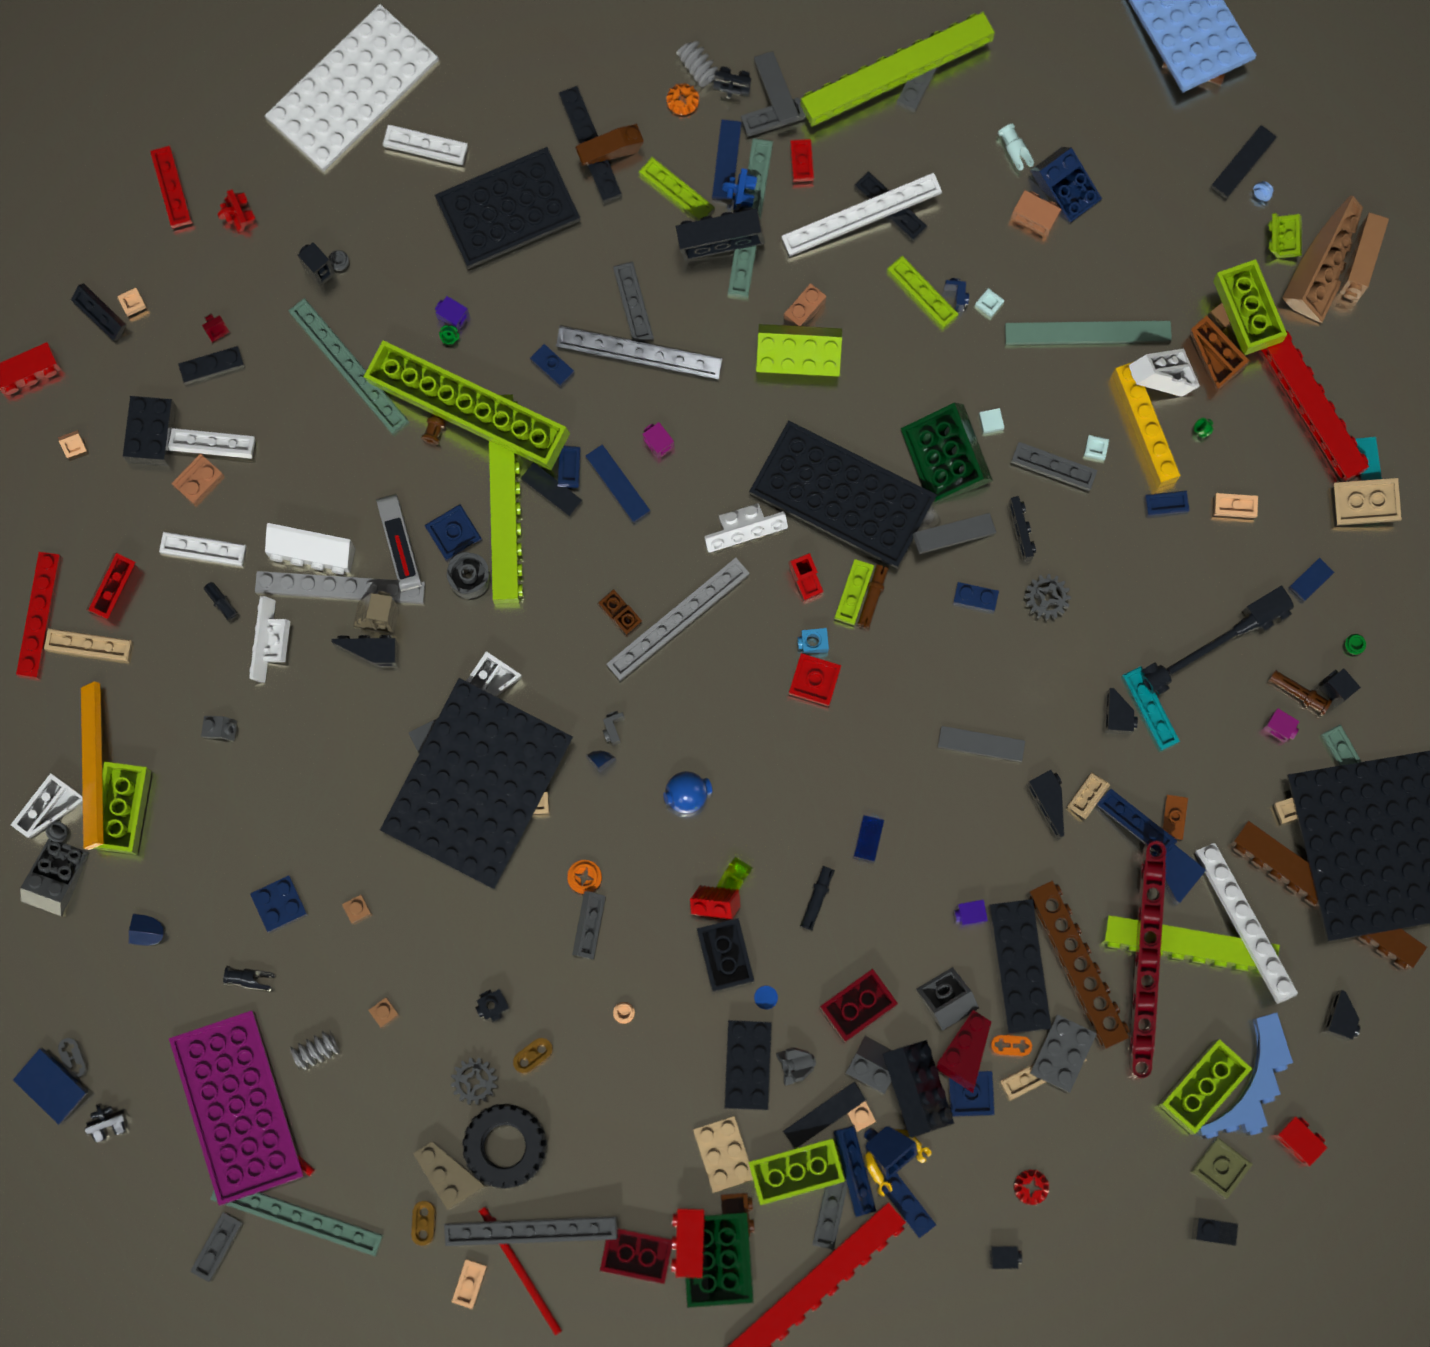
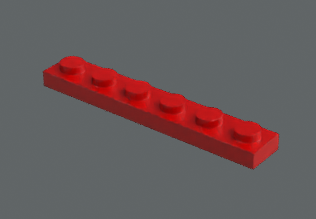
(38, 615)

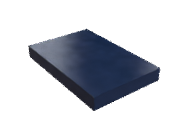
(50, 1086)

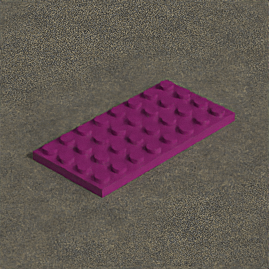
(236, 1108)

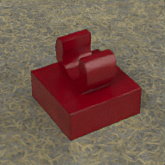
(215, 327)

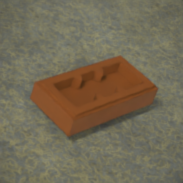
(1175, 816)

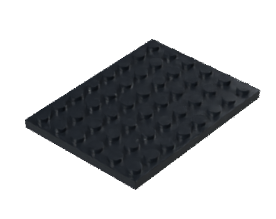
(476, 783)

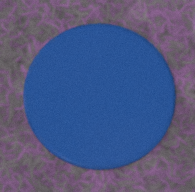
(766, 997)

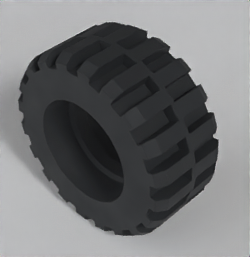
(475, 1139)

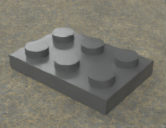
(1063, 1053)

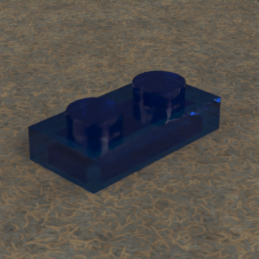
(868, 838)

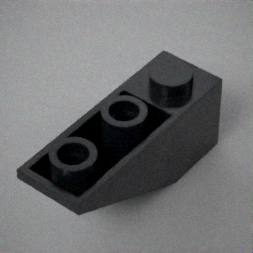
(375, 651)

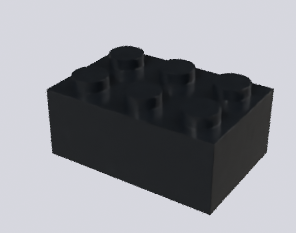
(149, 430)
(725, 955)

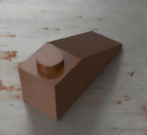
(611, 145)

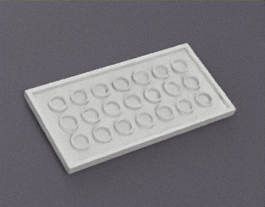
(351, 87)

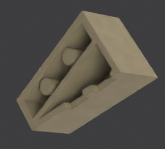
(377, 613)
(447, 1176)

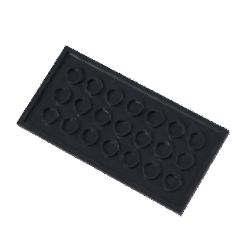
(843, 494)

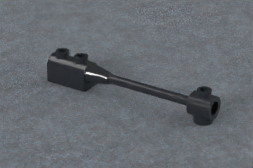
(1258, 615)

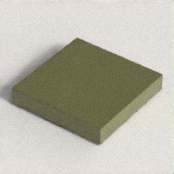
(1221, 1167)

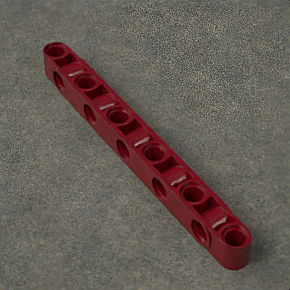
(1147, 959)

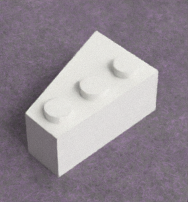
(1165, 372)
(493, 675)
(46, 806)

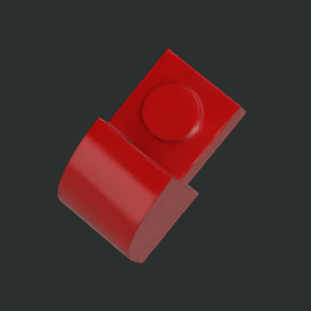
(805, 575)

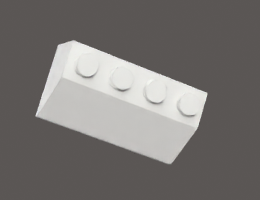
(309, 548)

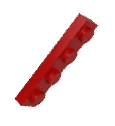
(171, 187)

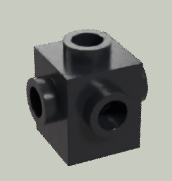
(498, 999)

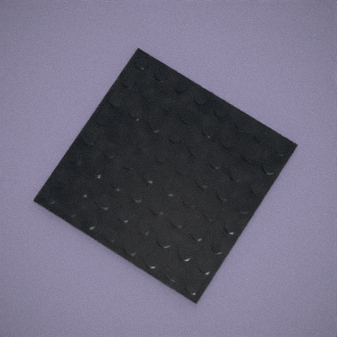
(1367, 843)

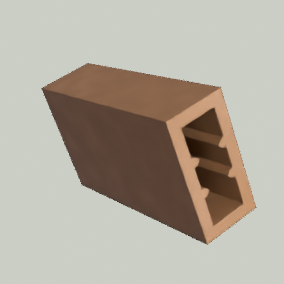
(1363, 256)

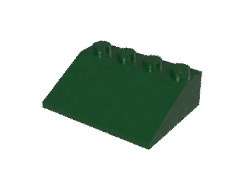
(947, 452)
(725, 1264)

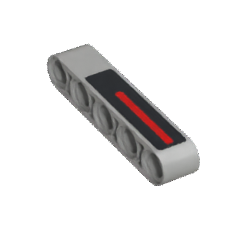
(399, 543)

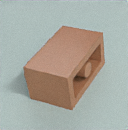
(1036, 212)
(805, 307)

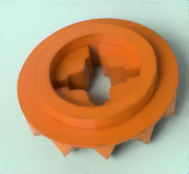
(678, 106)
(579, 868)

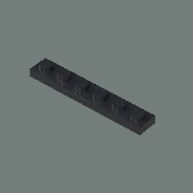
(584, 131)

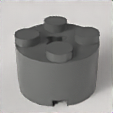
(465, 586)

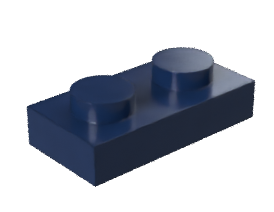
(975, 597)

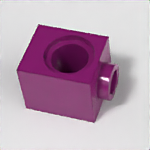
(657, 439)
(1282, 725)

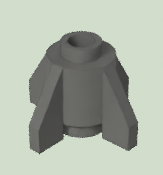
(796, 1064)

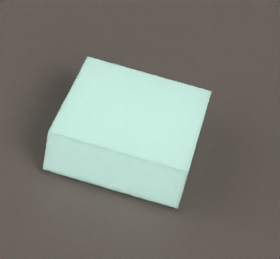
(989, 303)
(991, 420)
(1096, 447)

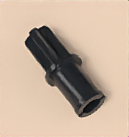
(220, 601)

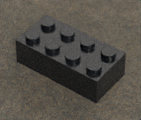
(720, 234)
(748, 1065)
(918, 1088)

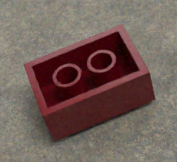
(858, 1005)
(637, 1256)

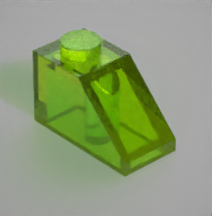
(735, 875)

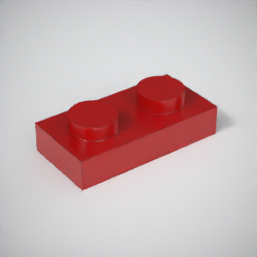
(802, 160)

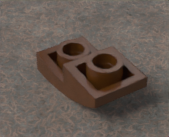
(619, 611)

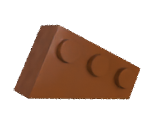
(1217, 353)

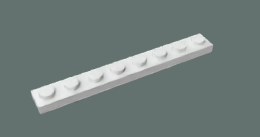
(861, 214)
(1246, 923)

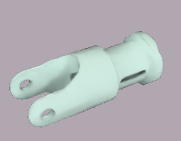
(1015, 146)

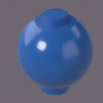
(687, 792)

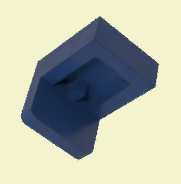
(962, 296)

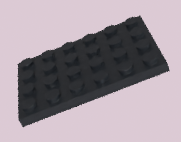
(507, 207)

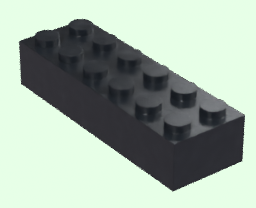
(1019, 967)

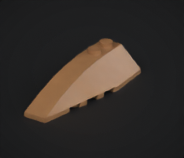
(1318, 273)

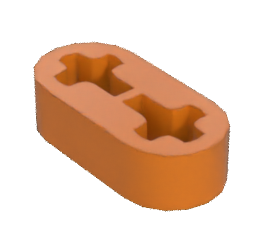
(1010, 1051)

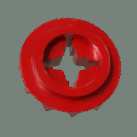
(1023, 1192)

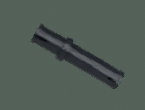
(817, 898)

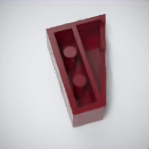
(965, 1052)

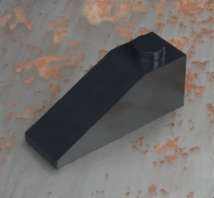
(1048, 795)

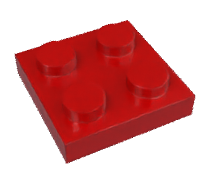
(814, 679)

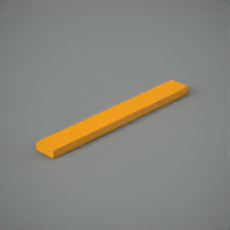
(91, 765)

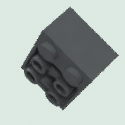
(53, 877)

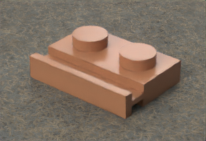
(197, 479)

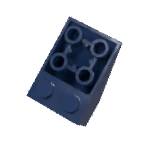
(1066, 183)

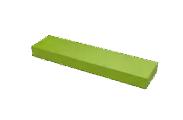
(676, 189)
(922, 292)

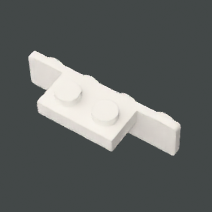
(744, 526)
(269, 639)

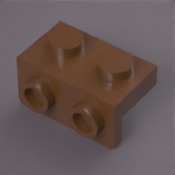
(738, 1204)

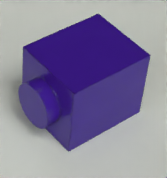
(451, 312)
(971, 913)

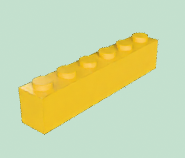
(1146, 427)

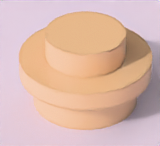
(623, 1012)

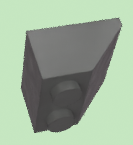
(948, 998)
(869, 1066)

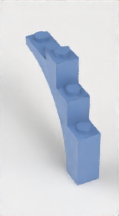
(1247, 1111)

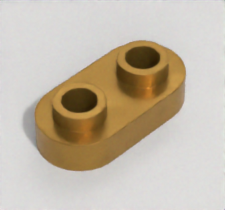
(532, 1055)
(423, 1223)

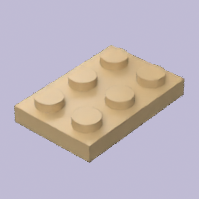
(1367, 501)
(723, 1154)

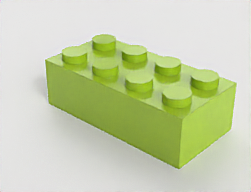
(1250, 307)
(799, 350)
(123, 806)
(1205, 1086)
(797, 1171)

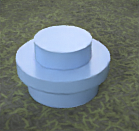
(1263, 191)

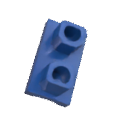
(744, 181)

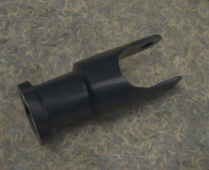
(246, 978)

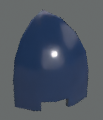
(600, 759)
(145, 930)

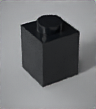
(1005, 1257)

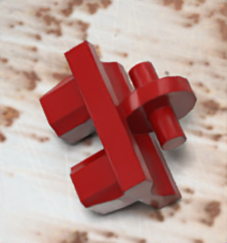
(232, 210)

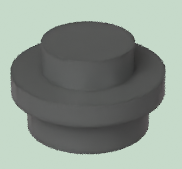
(339, 260)
(56, 832)

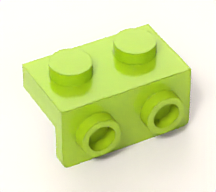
(1286, 235)

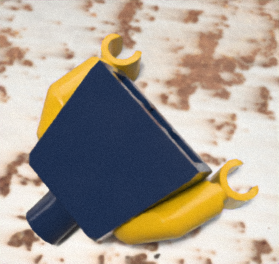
(890, 1152)

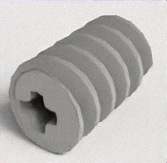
(697, 63)
(315, 1050)

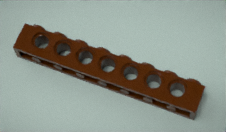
(1067, 957)

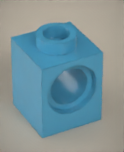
(822, 637)

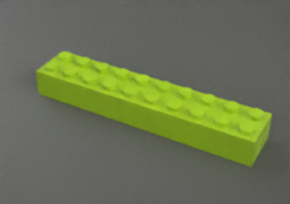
(467, 405)

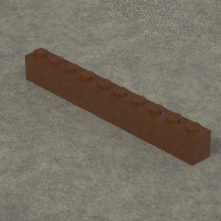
(1295, 872)

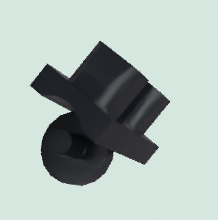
(732, 83)
(115, 1120)

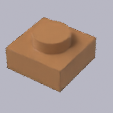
(356, 909)
(383, 1012)

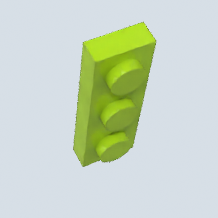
(854, 592)

